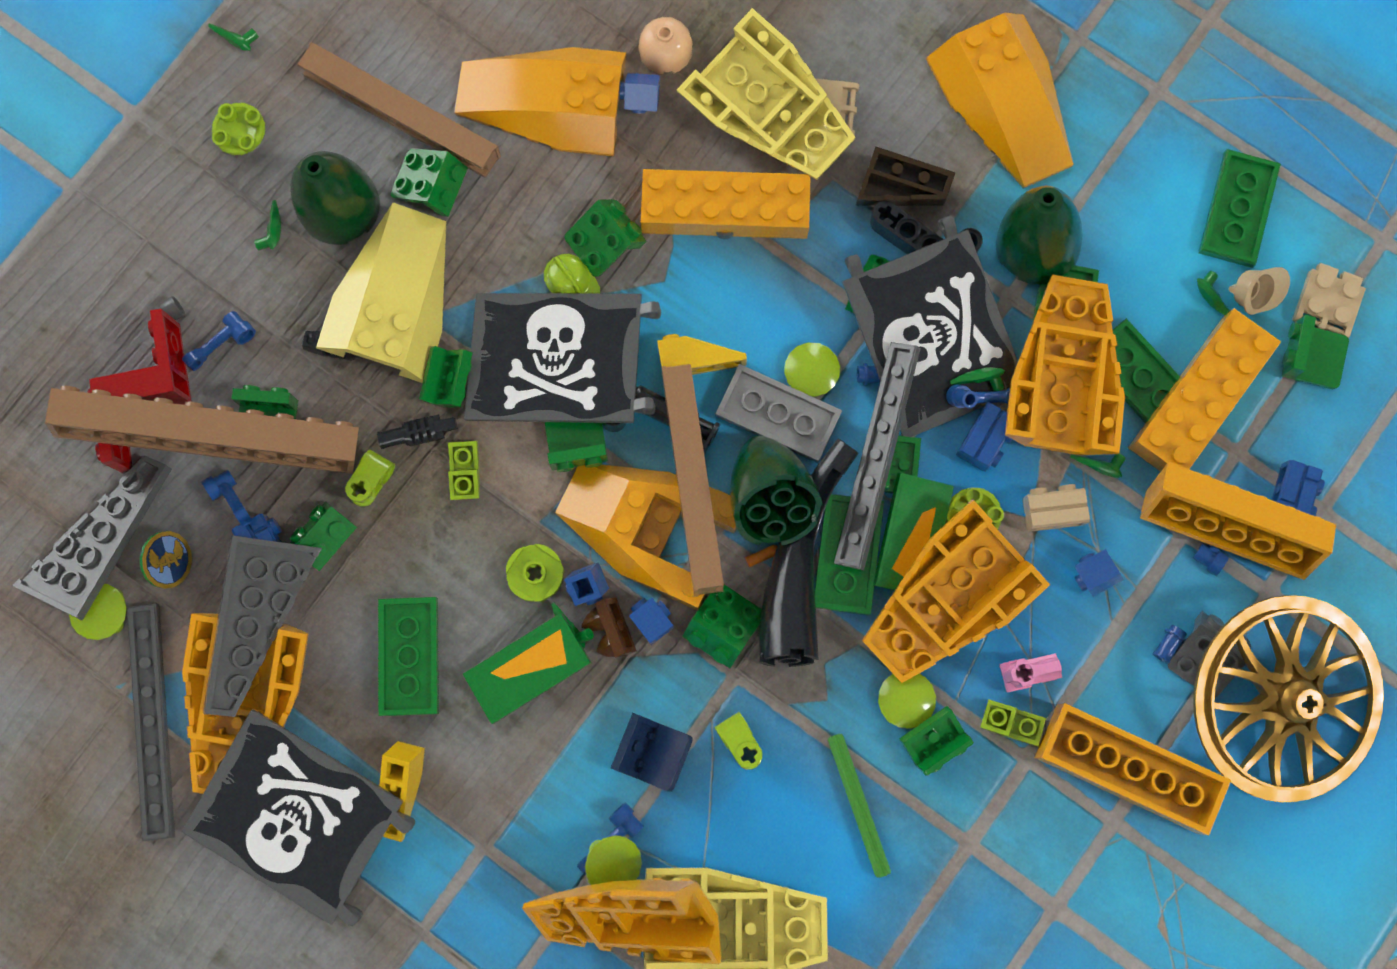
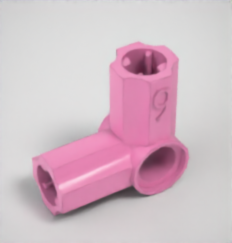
(1024, 673)

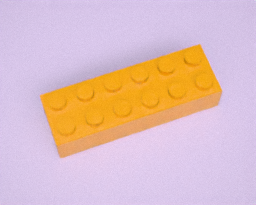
(725, 203)
(1205, 392)
(1238, 521)
(1133, 769)

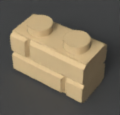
(1055, 509)

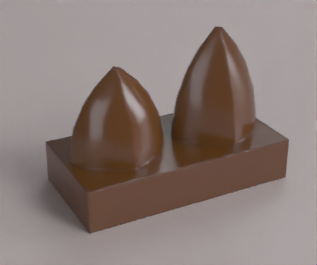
(609, 617)

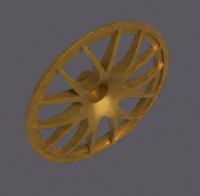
(1283, 696)

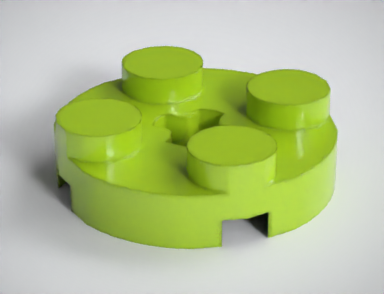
(534, 556)

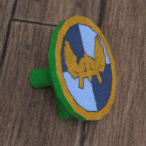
(165, 559)

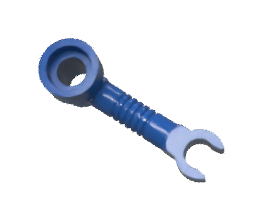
(234, 327)
(961, 396)
(222, 486)
(1211, 558)
(625, 823)

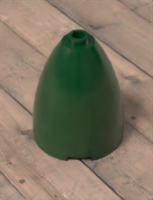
(333, 197)
(1040, 235)
(772, 493)

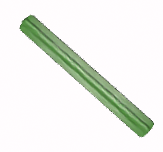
(859, 805)

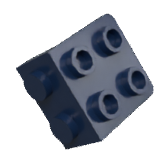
(652, 752)

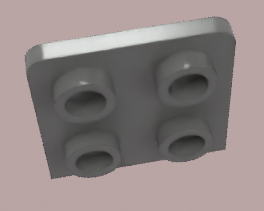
(1189, 655)

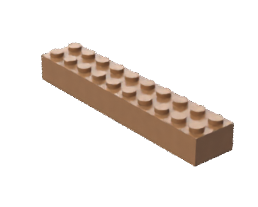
(201, 430)

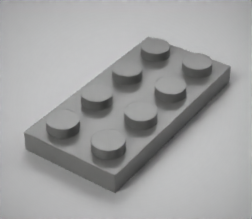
(778, 413)

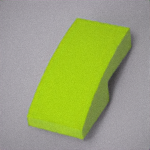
(464, 470)
(1013, 723)

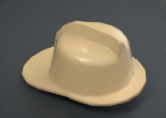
(1260, 289)

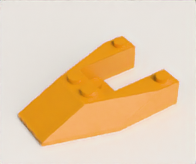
(629, 520)

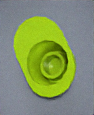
(569, 275)

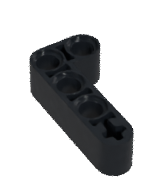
(921, 234)

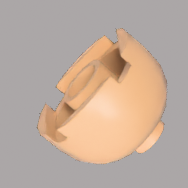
(665, 45)

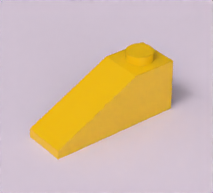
(700, 354)
(401, 777)

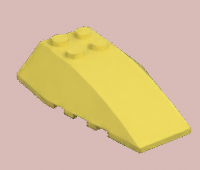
(769, 99)
(392, 295)
(757, 922)

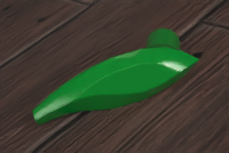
(242, 42)
(273, 230)
(1209, 294)
(982, 375)
(1109, 469)
(583, 636)

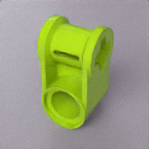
(370, 475)
(737, 737)

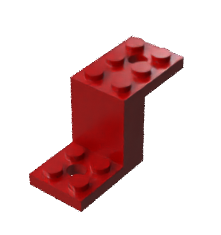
(165, 380)

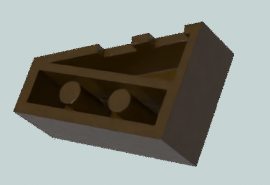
(903, 181)

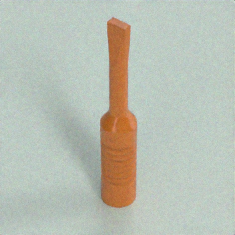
(761, 556)

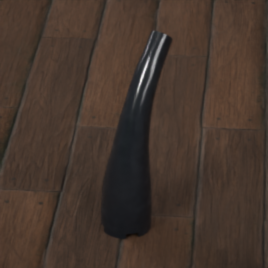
(788, 603)

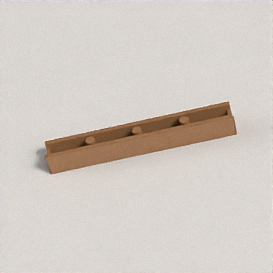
(398, 109)
(692, 480)

